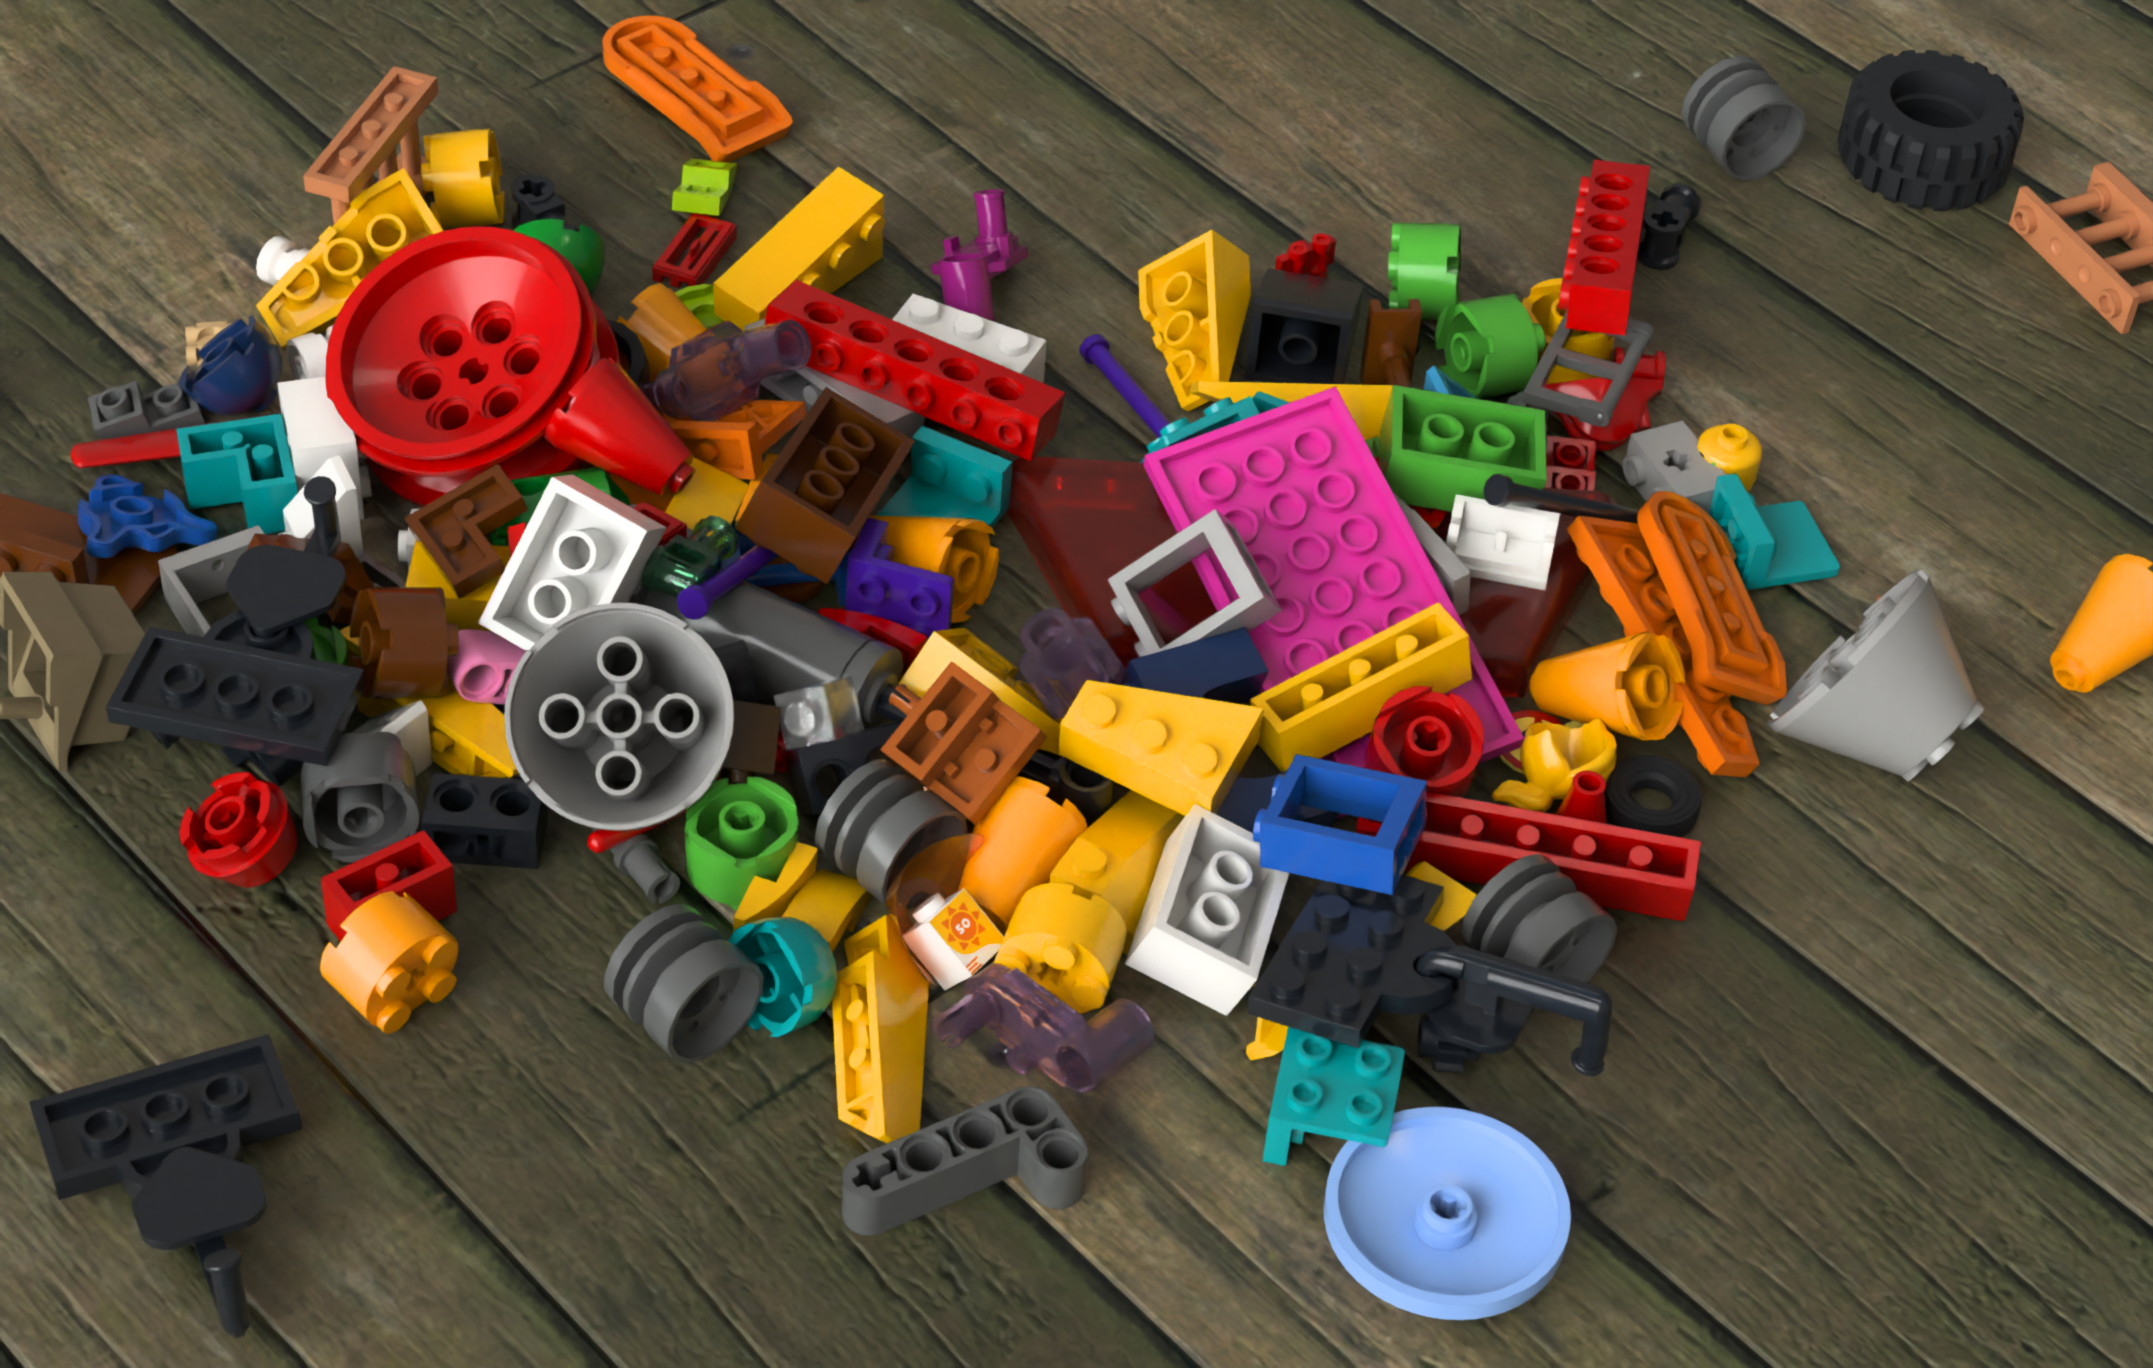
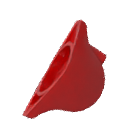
(1628, 417)

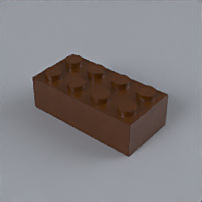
(824, 485)

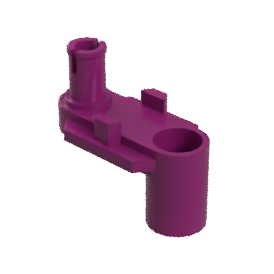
(969, 268)

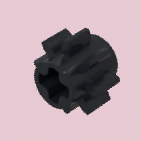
(1445, 1055)

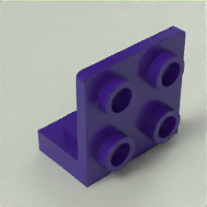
(895, 590)

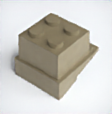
(65, 658)

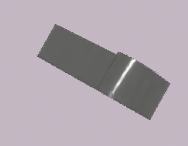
(963, 1154)

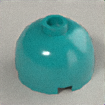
(795, 969)

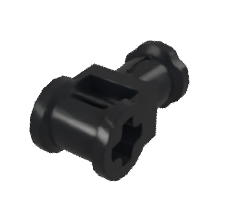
(537, 201)
(1667, 225)

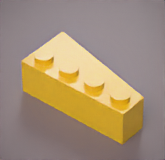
(819, 242)

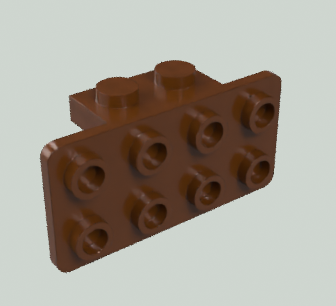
(51, 541)

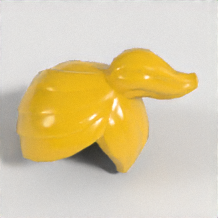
(1551, 759)

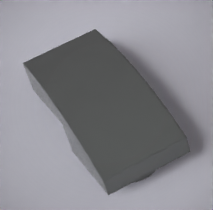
(128, 412)

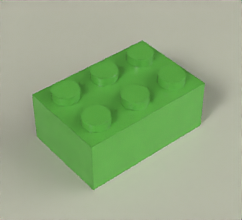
(1454, 443)

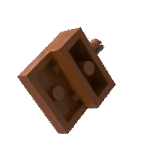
(961, 741)

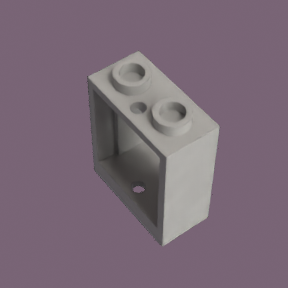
(1213, 530)
(192, 578)

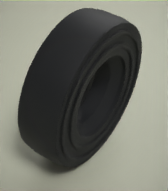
(1656, 774)

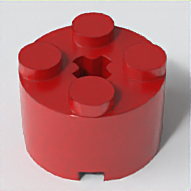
(1427, 739)

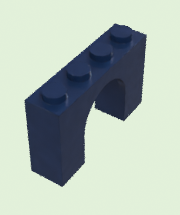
(1227, 671)

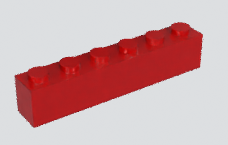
(1607, 862)

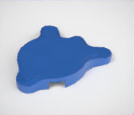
(125, 518)

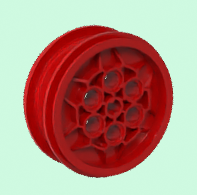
(463, 358)

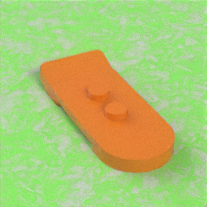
(694, 87)
(1711, 600)

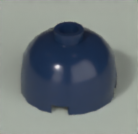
(236, 370)

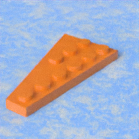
(1639, 598)

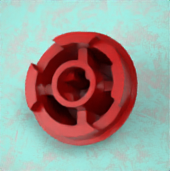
(240, 831)

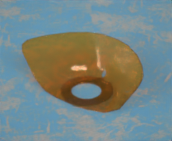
(930, 871)

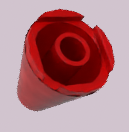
(621, 431)

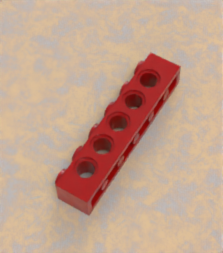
(1604, 247)
(922, 372)

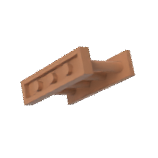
(371, 140)
(2125, 215)

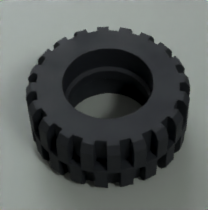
(1930, 130)

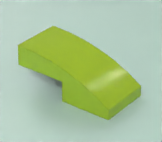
(704, 187)

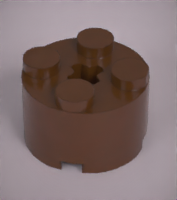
(403, 641)

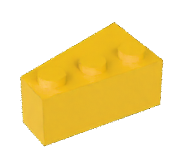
(1161, 742)

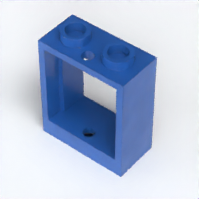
(1336, 853)

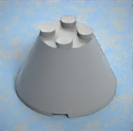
(1888, 689)
(619, 716)

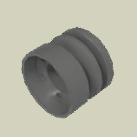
(1743, 118)
(880, 823)
(1540, 920)
(683, 983)

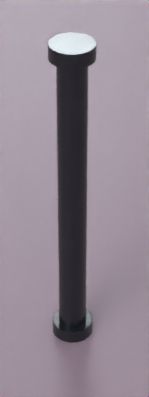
(1501, 491)

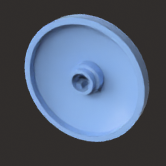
(1448, 1214)

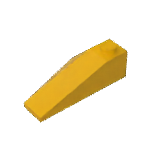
(988, 668)
(1120, 856)

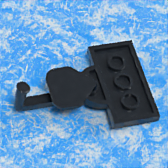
(257, 669)
(1380, 953)
(178, 1151)

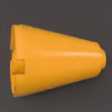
(660, 325)
(950, 548)
(2109, 627)
(1620, 681)
(1020, 847)

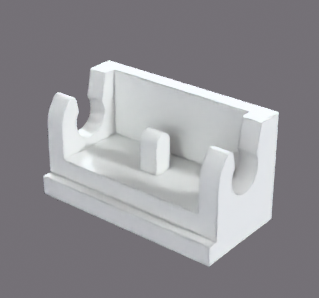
(1503, 542)

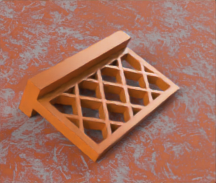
(738, 438)

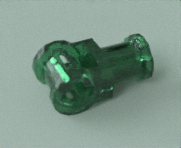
(689, 560)

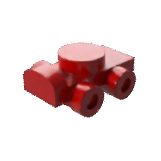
(1307, 257)

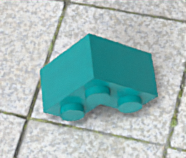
(242, 464)

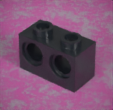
(841, 755)
(485, 820)

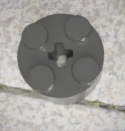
(361, 796)

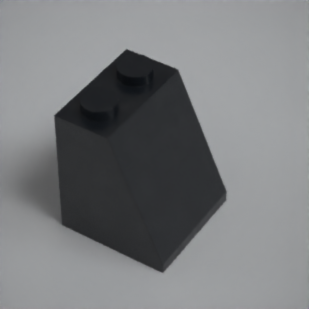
(1302, 329)

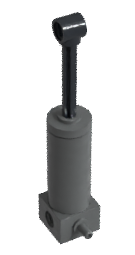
(802, 648)

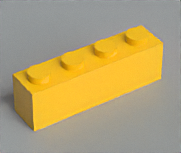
(1346, 692)

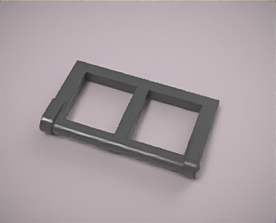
(1586, 410)

